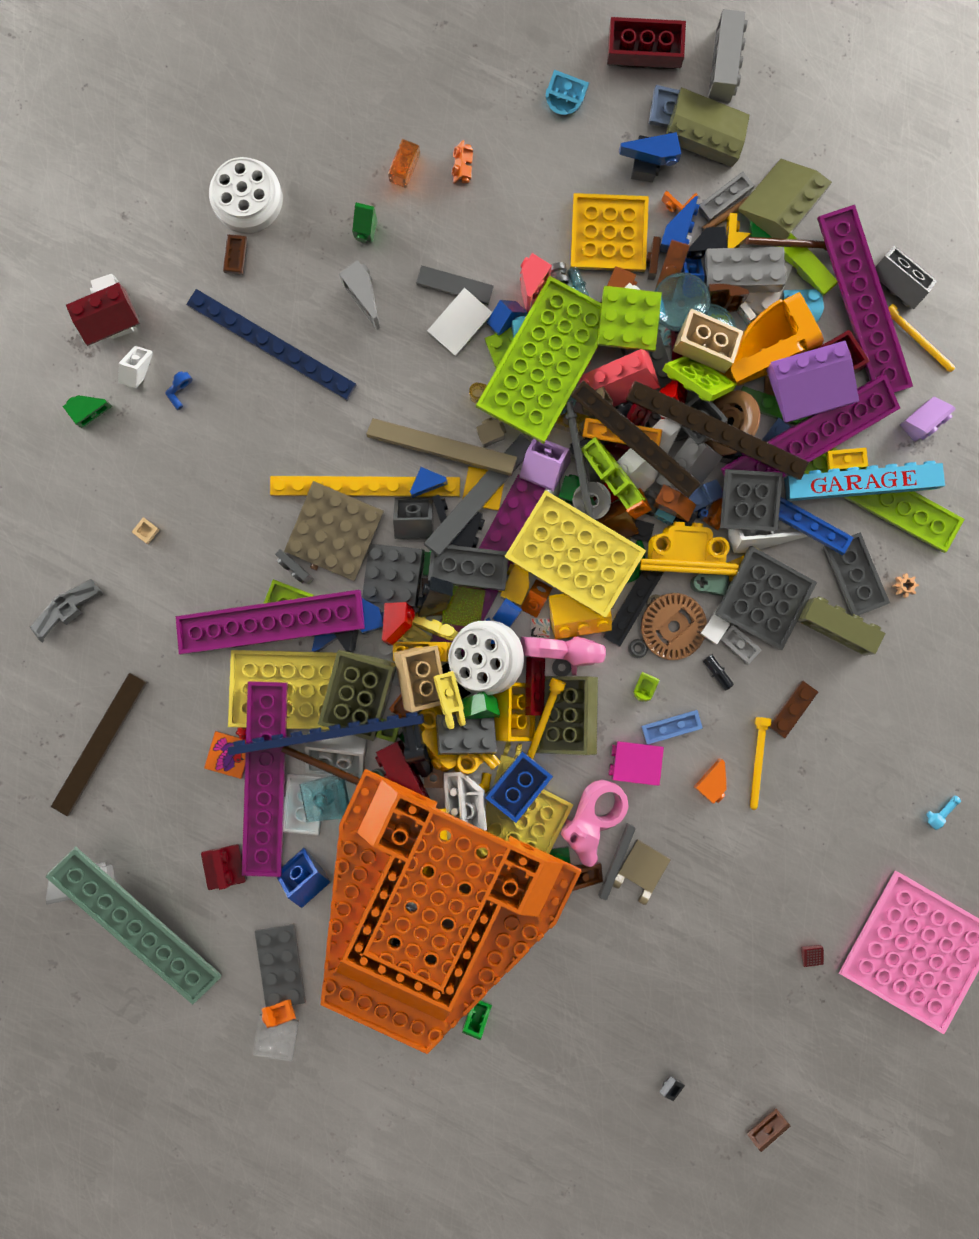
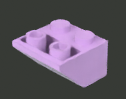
(927, 419)
(545, 464)

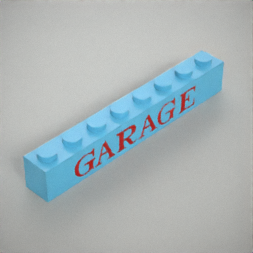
(866, 481)

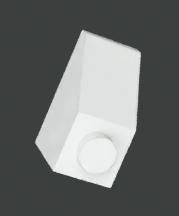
(134, 367)

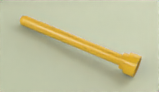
(919, 338)
(556, 687)
(762, 726)

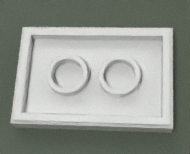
(460, 322)
(293, 807)

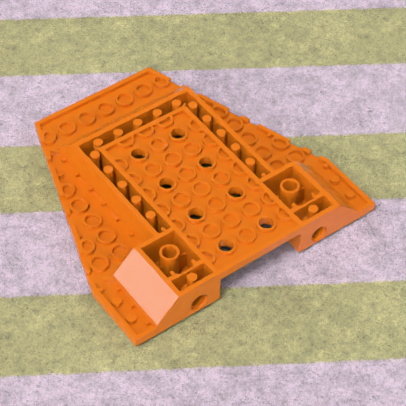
(379, 869)

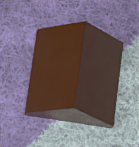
(619, 520)

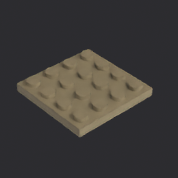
(334, 531)

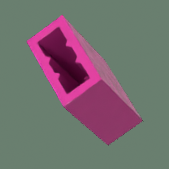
(636, 763)

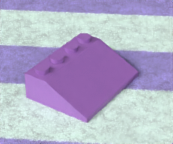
(814, 381)

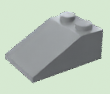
(357, 282)

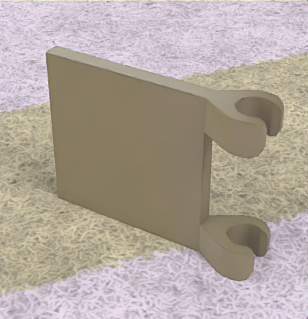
(643, 867)

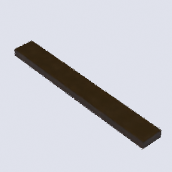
(635, 439)
(98, 744)

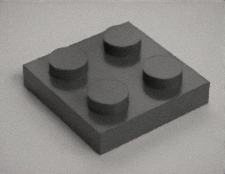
(288, 563)

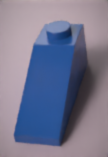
(655, 150)

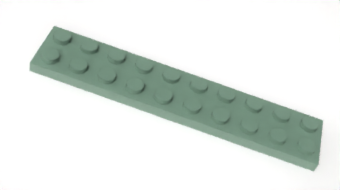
(133, 925)

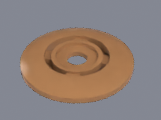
(746, 421)
(661, 613)

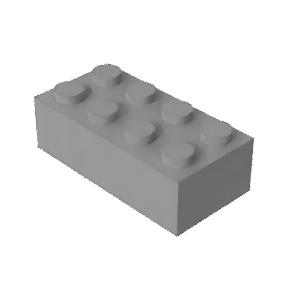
(727, 55)
(750, 268)

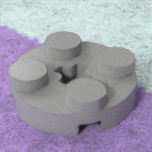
(602, 500)

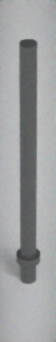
(571, 416)

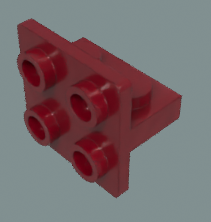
(223, 867)

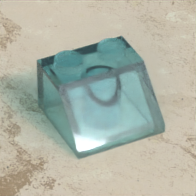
(324, 798)

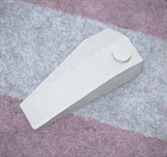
(637, 469)
(742, 539)

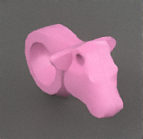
(576, 651)
(584, 830)

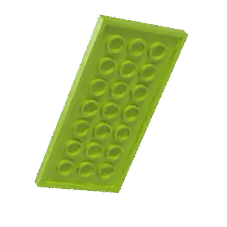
(544, 361)

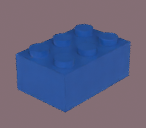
(518, 786)

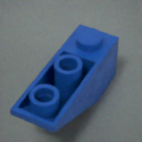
(680, 225)

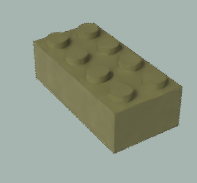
(841, 626)

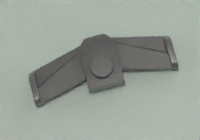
(64, 608)

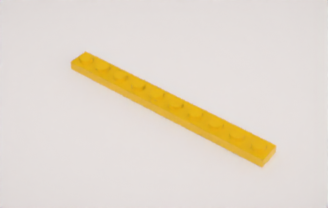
(358, 486)

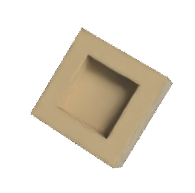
(145, 530)

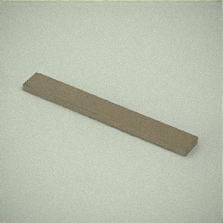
(442, 447)

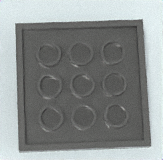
(765, 598)

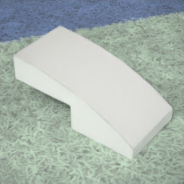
(715, 628)

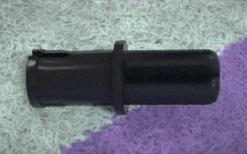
(718, 672)

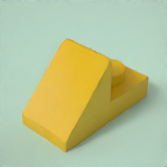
(733, 236)

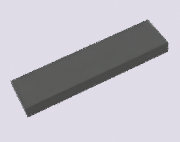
(453, 284)
(616, 862)

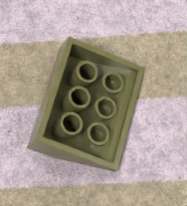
(708, 127)
(784, 198)
(357, 690)
(572, 718)

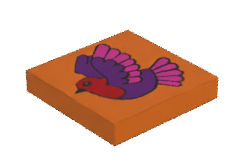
(219, 759)

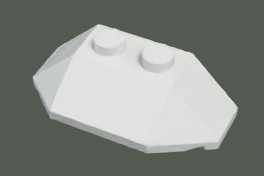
(465, 800)

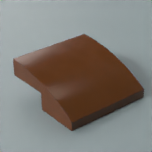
(727, 296)

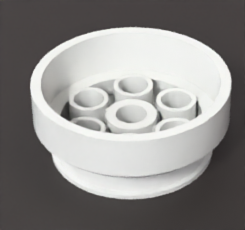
(260, 212)
(507, 650)

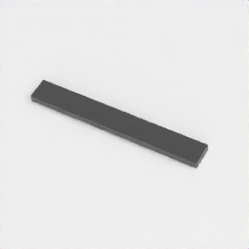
(474, 501)

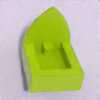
(645, 687)

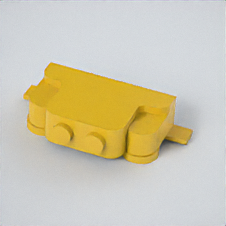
(688, 551)
(462, 763)

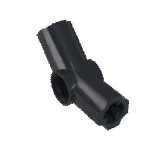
(415, 751)

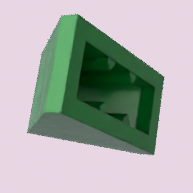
(480, 706)
(476, 1020)

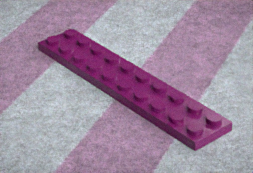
(864, 296)
(830, 428)
(503, 532)
(270, 622)
(264, 781)

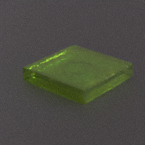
(464, 606)

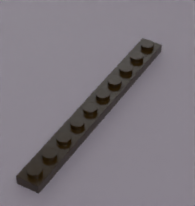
(716, 430)

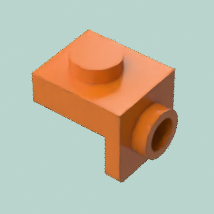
(278, 1014)

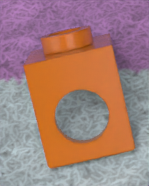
(672, 204)
(640, 508)
(536, 599)

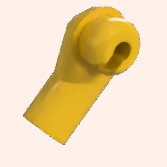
(485, 781)

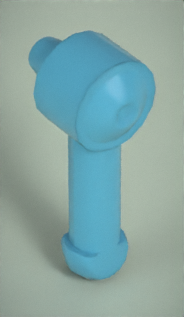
(938, 820)

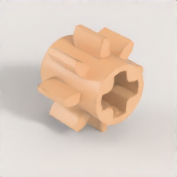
(908, 581)

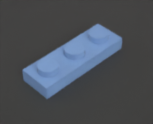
(671, 727)

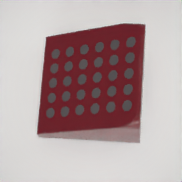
(812, 955)

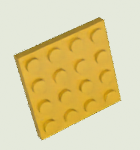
(609, 232)

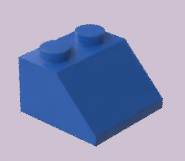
(302, 878)

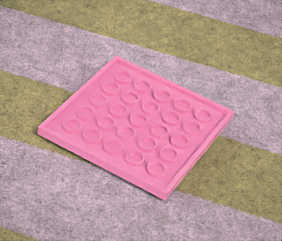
(916, 952)

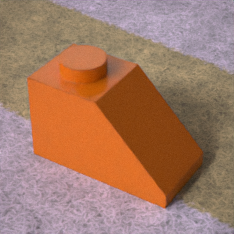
(713, 782)

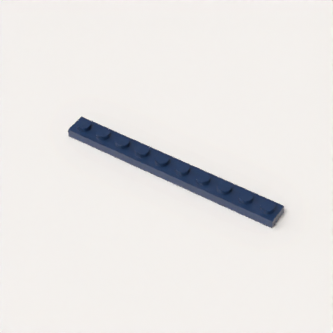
(271, 344)
(317, 734)

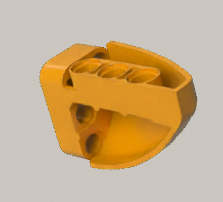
(776, 333)

